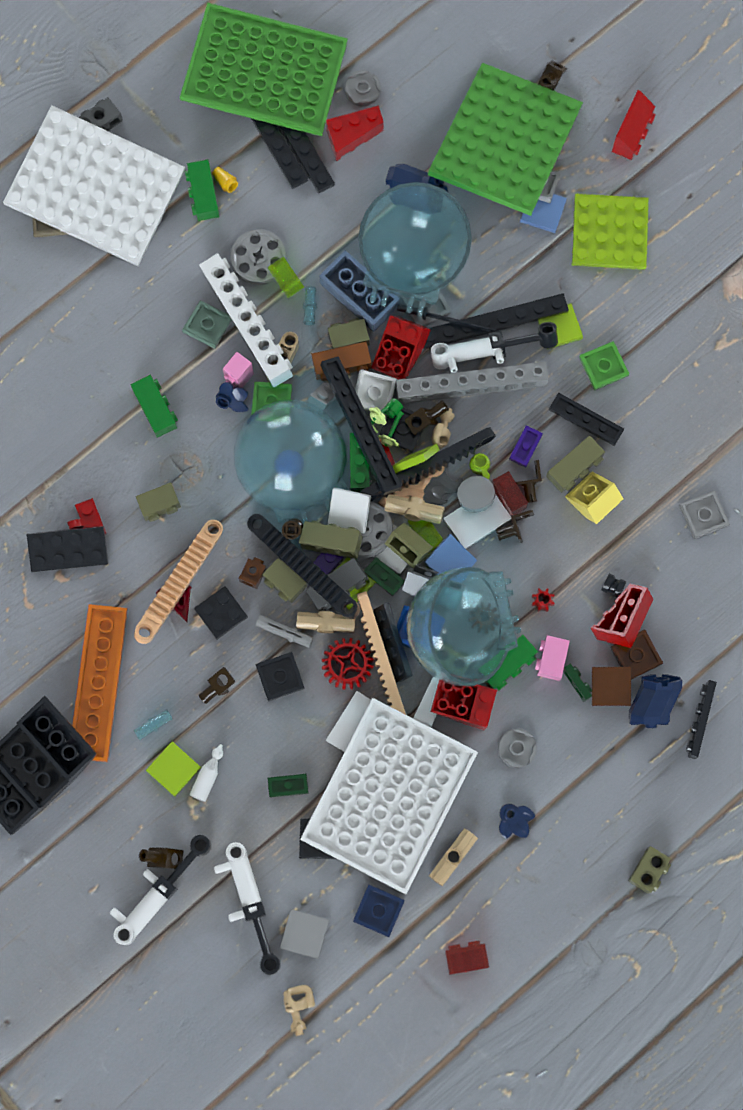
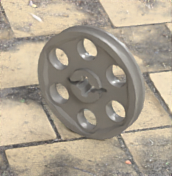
(254, 250)
(373, 529)

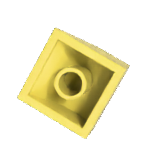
(594, 497)

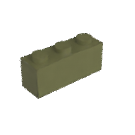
(576, 464)
(331, 539)

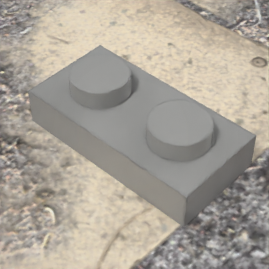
(322, 396)

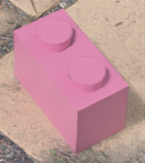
(238, 370)
(553, 657)

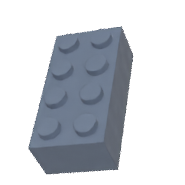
(345, 282)

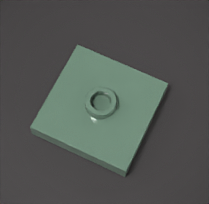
(207, 324)

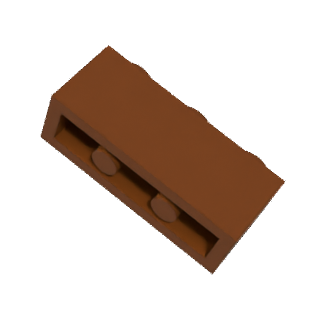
(353, 358)

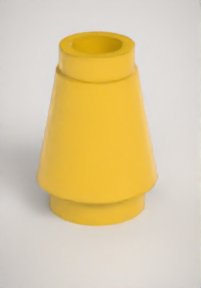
(225, 180)

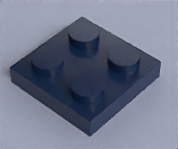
(378, 911)

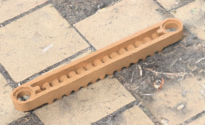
(178, 581)
(380, 653)

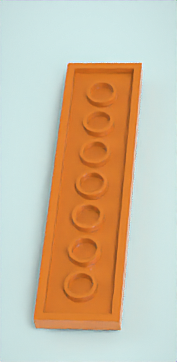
(99, 677)

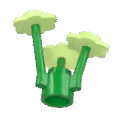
(392, 409)

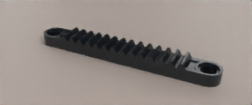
(436, 461)
(303, 566)

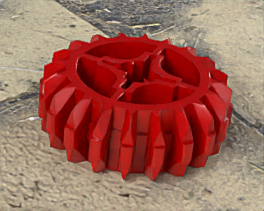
(339, 660)

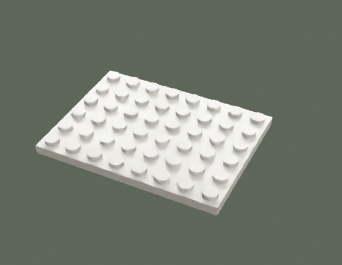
(94, 185)
(389, 796)

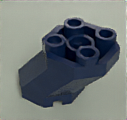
(407, 174)
(655, 700)

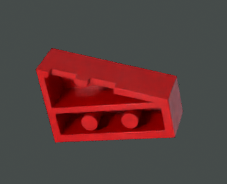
(353, 129)
(625, 618)

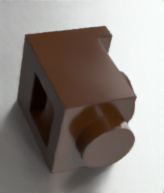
(252, 580)

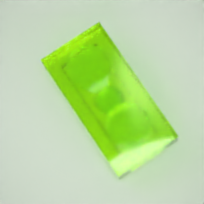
(285, 277)
(427, 532)

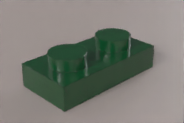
(384, 576)
(573, 675)
(288, 785)

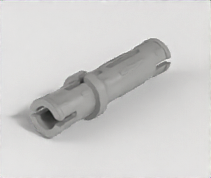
(292, 635)

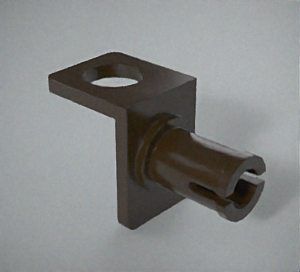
(552, 75)
(427, 416)
(529, 485)
(513, 529)
(217, 686)
(160, 857)

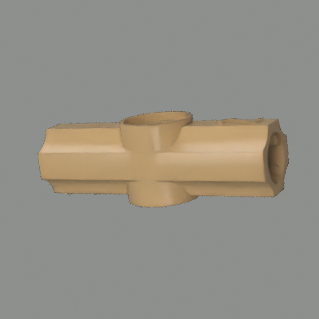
(414, 509)
(324, 622)
(461, 846)

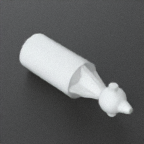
(207, 776)

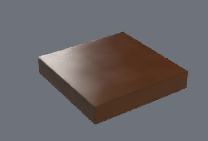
(640, 657)
(611, 686)

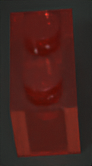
(509, 494)
(466, 958)

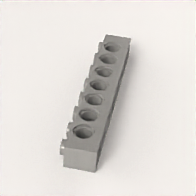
(472, 383)

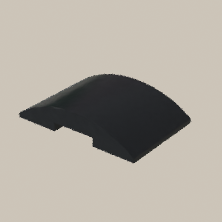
(38, 763)

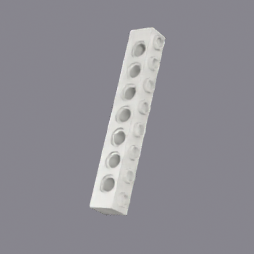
(212, 269)

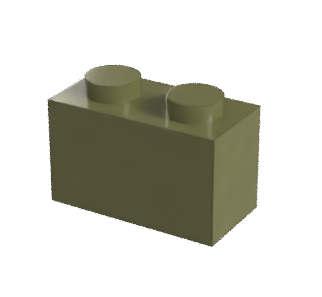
(348, 333)
(158, 502)
(408, 545)
(284, 581)

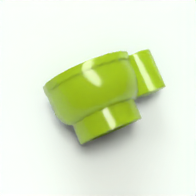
(480, 465)

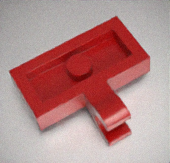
(88, 516)

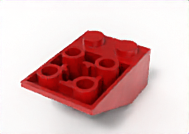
(400, 347)
(464, 703)

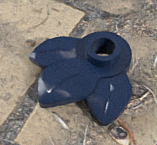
(232, 397)
(517, 822)

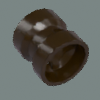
(295, 526)

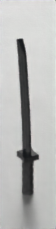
(402, 308)

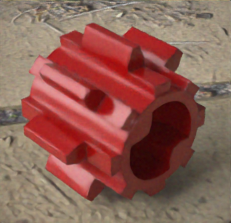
(544, 594)

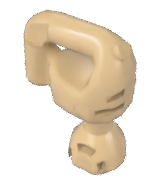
(441, 433)
(295, 1006)

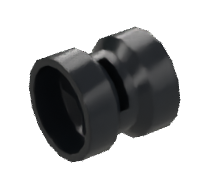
(613, 585)

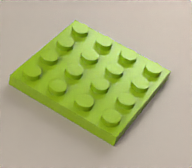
(610, 231)

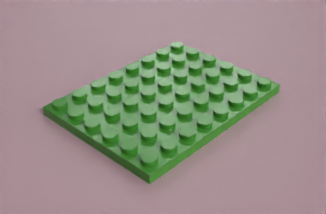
(264, 69)
(505, 139)

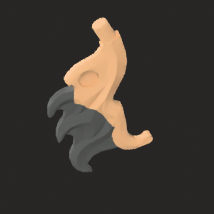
(429, 489)

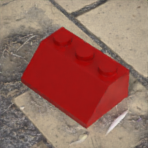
(634, 126)

